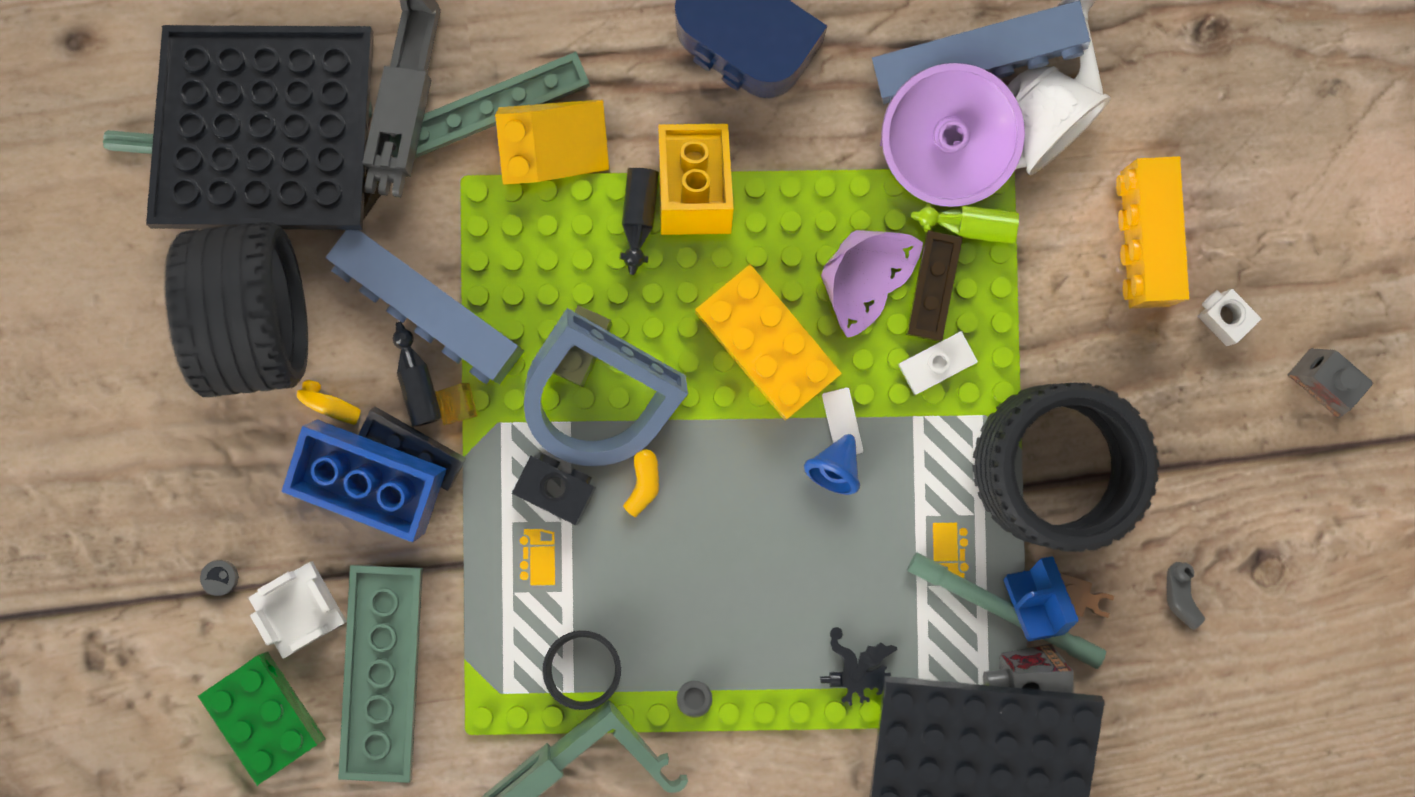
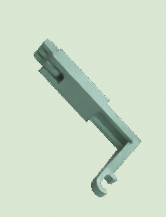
(547, 763)

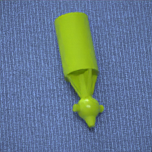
(972, 222)

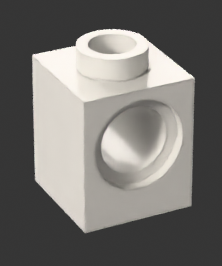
(1243, 316)

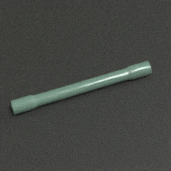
(939, 575)

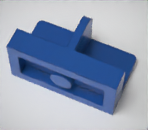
(1041, 600)

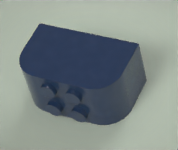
(750, 42)

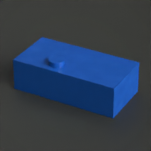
(363, 480)

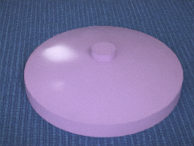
(953, 134)

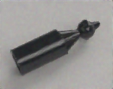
(638, 214)
(415, 381)

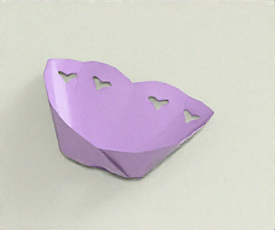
(862, 273)

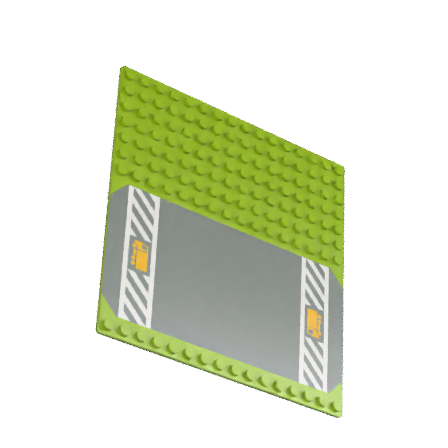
(739, 550)

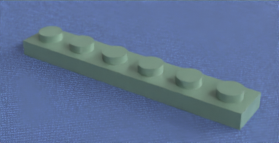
(478, 110)

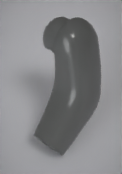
(1179, 594)

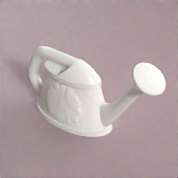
(1056, 105)

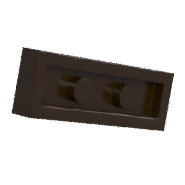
(934, 286)

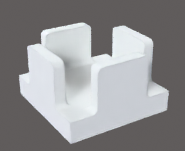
(295, 610)

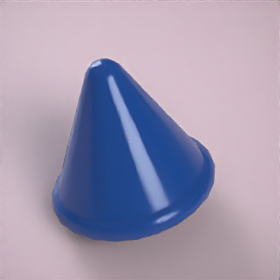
(836, 467)

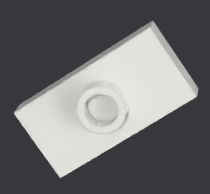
(937, 363)

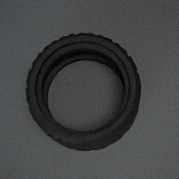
(236, 309)
(1131, 477)

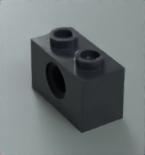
(533, 488)

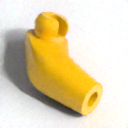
(327, 404)
(646, 482)

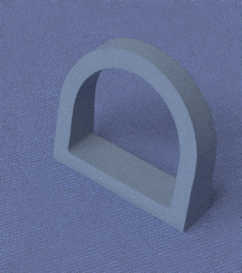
(580, 332)

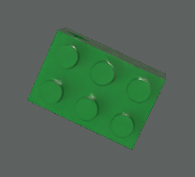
(261, 717)

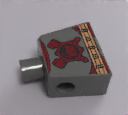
(1332, 383)
(1032, 669)

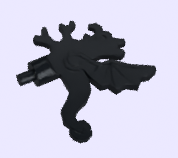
(855, 675)

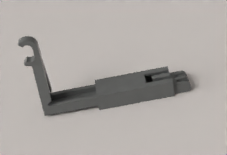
(402, 99)

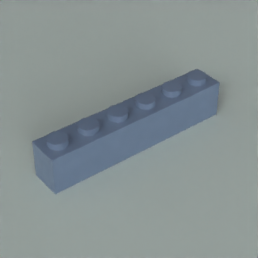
(995, 47)
(425, 305)

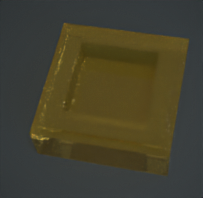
(456, 403)

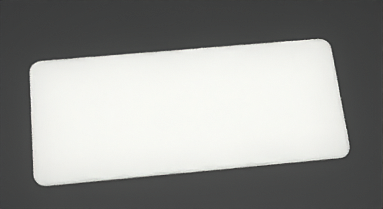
(841, 416)

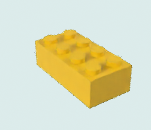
(1153, 232)
(767, 342)

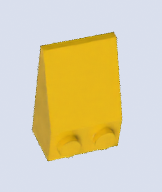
(551, 140)
(695, 179)

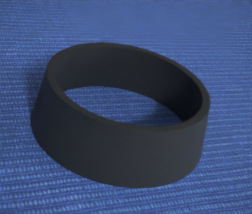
(548, 679)

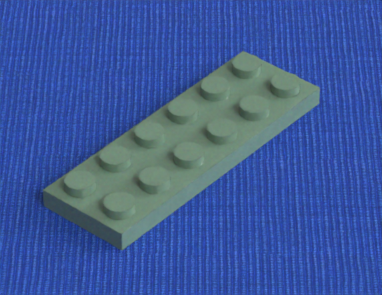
(380, 673)

